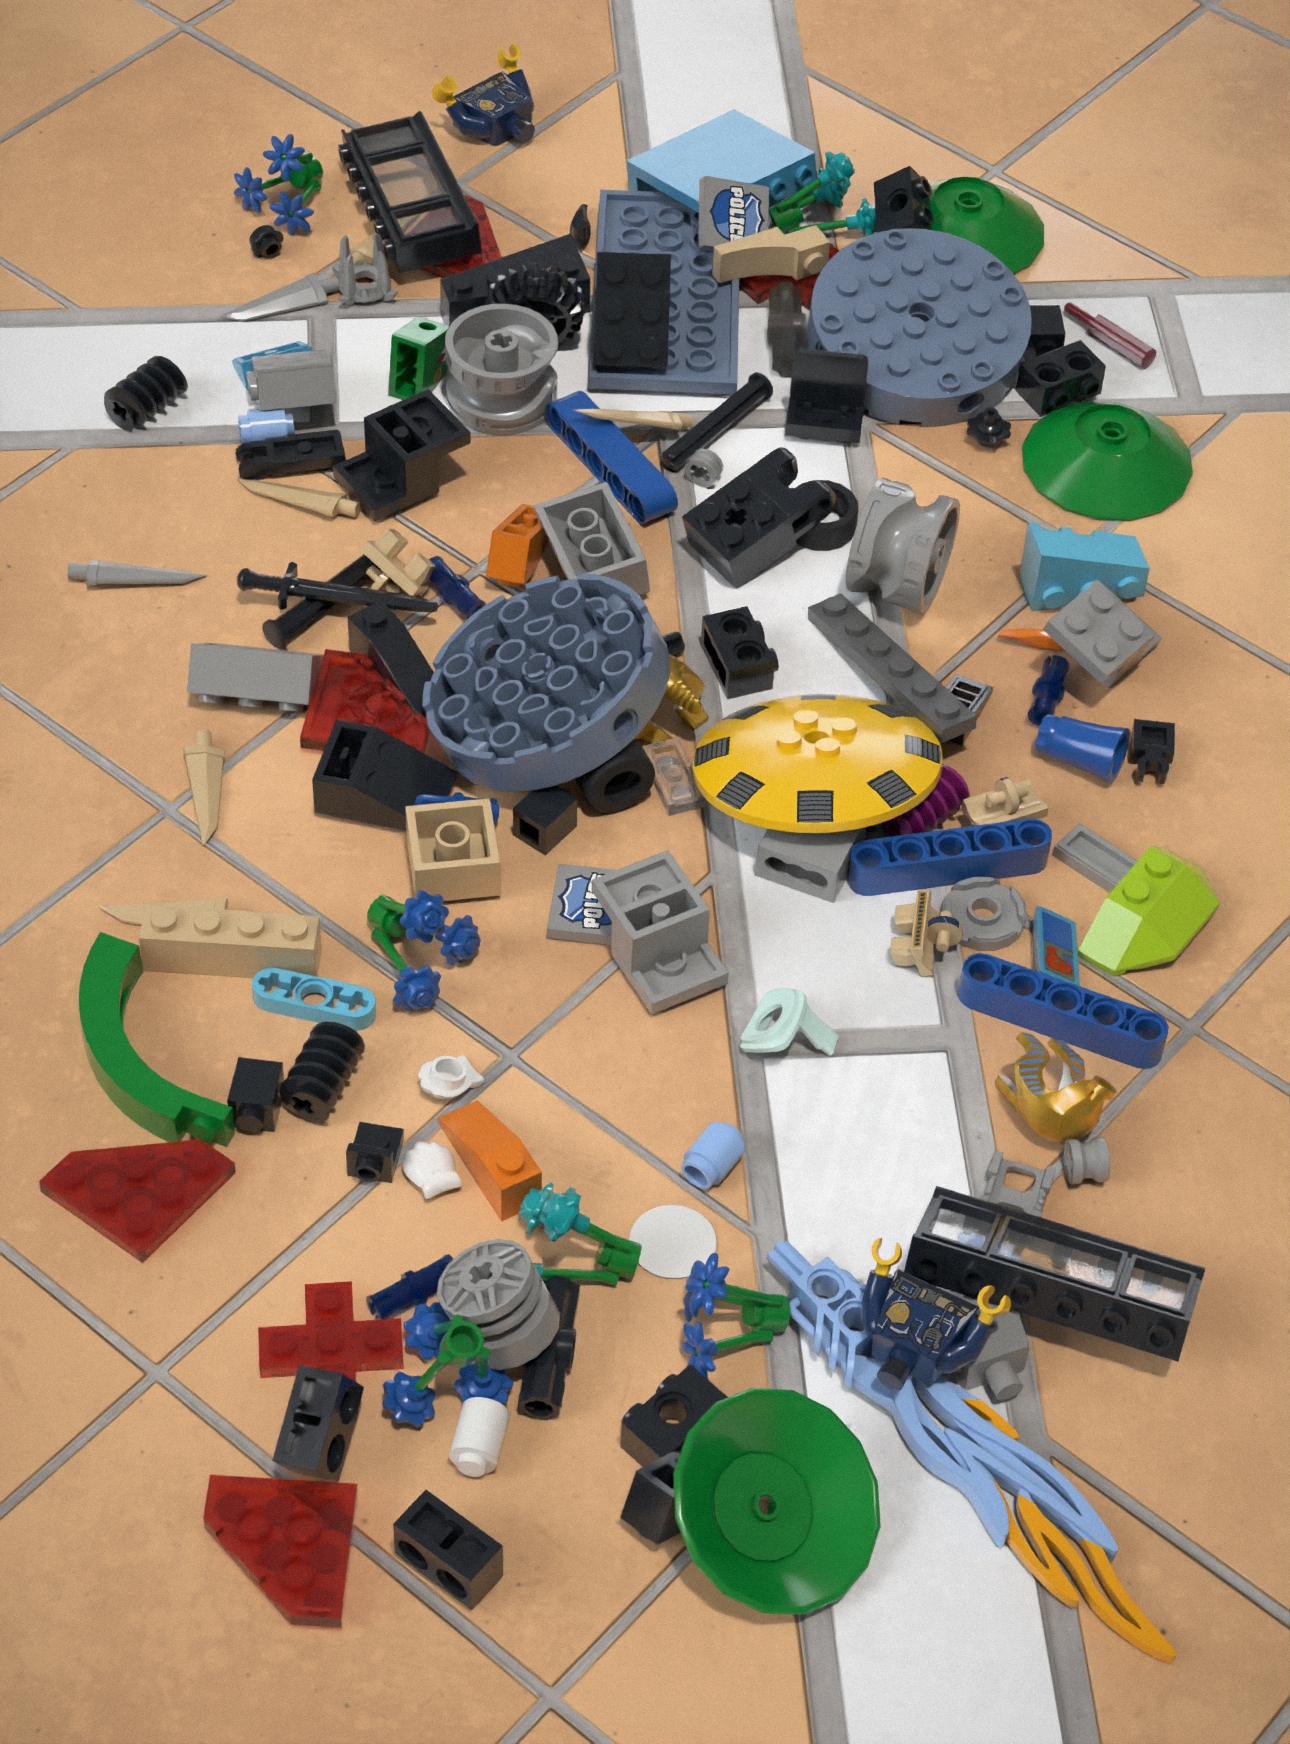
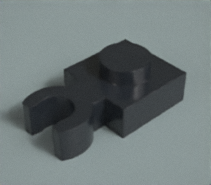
(1153, 747)

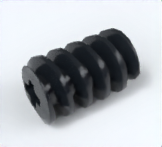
(144, 392)
(321, 1070)

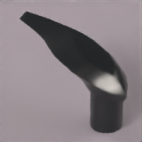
(580, 227)

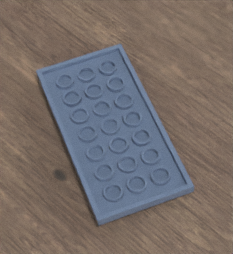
(701, 308)

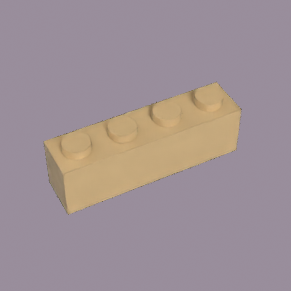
(228, 941)

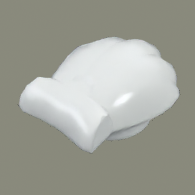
(448, 1077)
(431, 1168)

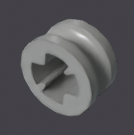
(707, 459)

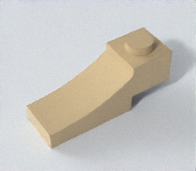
(772, 253)

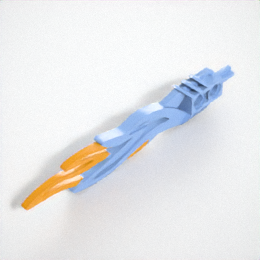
(973, 1454)

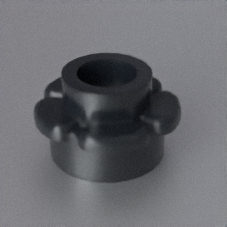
(266, 241)

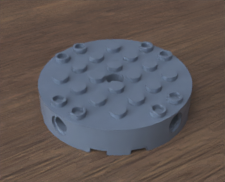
(931, 317)
(547, 683)

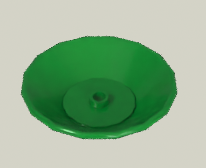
(989, 218)
(1107, 461)
(816, 1494)

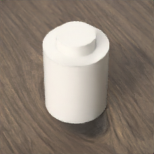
(479, 1436)

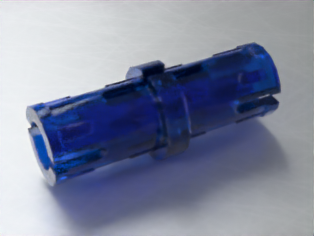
(454, 588)
(1048, 689)
(410, 1290)

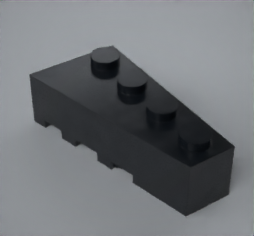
(471, 287)

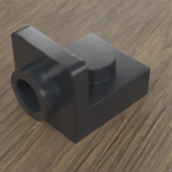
(374, 1152)

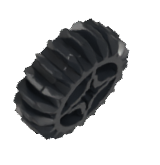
(543, 292)

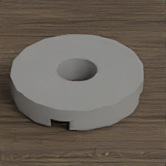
(986, 932)

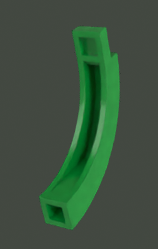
(127, 1080)

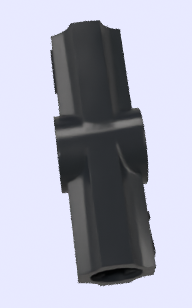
(546, 1374)

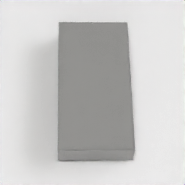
(1093, 857)

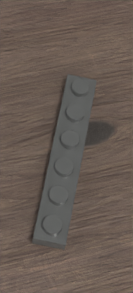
(892, 667)

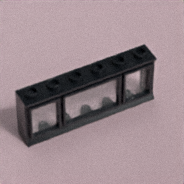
(410, 193)
(1056, 1272)

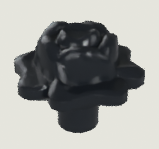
(989, 428)

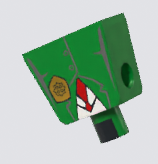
(419, 350)

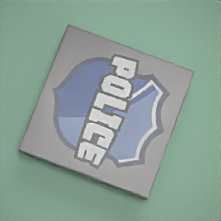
(730, 210)
(575, 909)

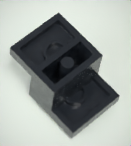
(632, 309)
(401, 454)

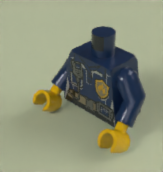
(493, 108)
(920, 1326)

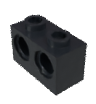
(1060, 378)
(738, 652)
(318, 1423)
(448, 1549)

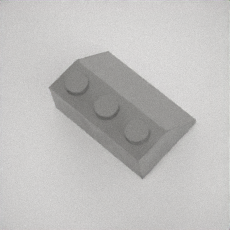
(593, 537)
(252, 675)

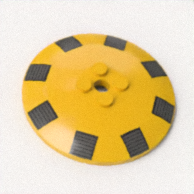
(817, 763)

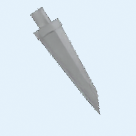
(295, 296)
(116, 573)

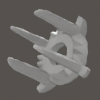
(349, 273)

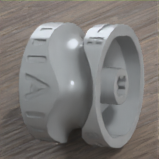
(500, 368)
(902, 545)

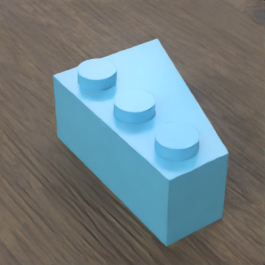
(1064, 564)

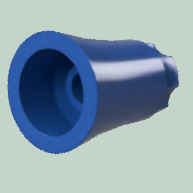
(1084, 745)

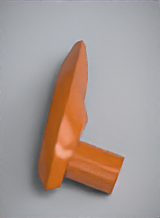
(1032, 637)

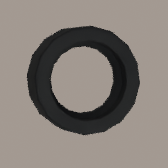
(836, 533)

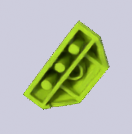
(1150, 914)

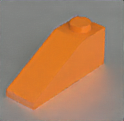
(516, 547)
(492, 1157)

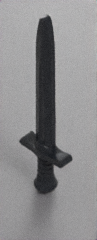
(293, 586)

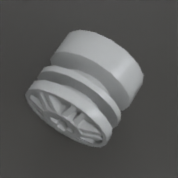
(505, 1298)

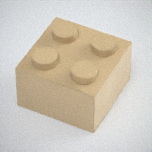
(453, 849)

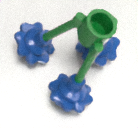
(420, 920)
(454, 1344)

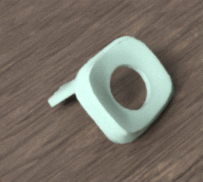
(794, 1015)

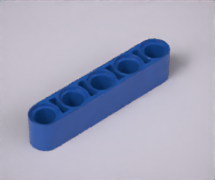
(612, 458)
(948, 856)
(1063, 1011)

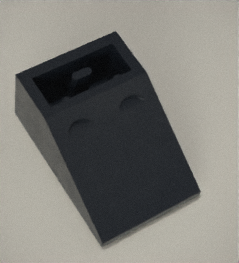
(374, 776)

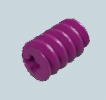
(933, 810)

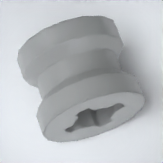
(1086, 1160)

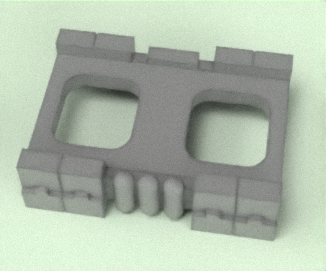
(1025, 1202)

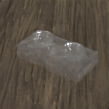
(674, 776)

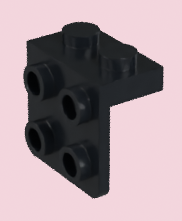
(827, 395)

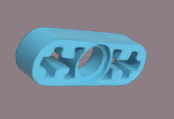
(303, 984)

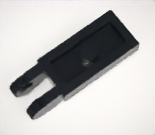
(290, 454)

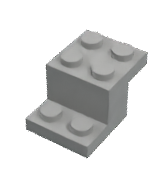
(1102, 633)
(660, 931)

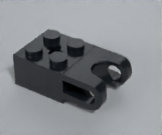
(756, 517)

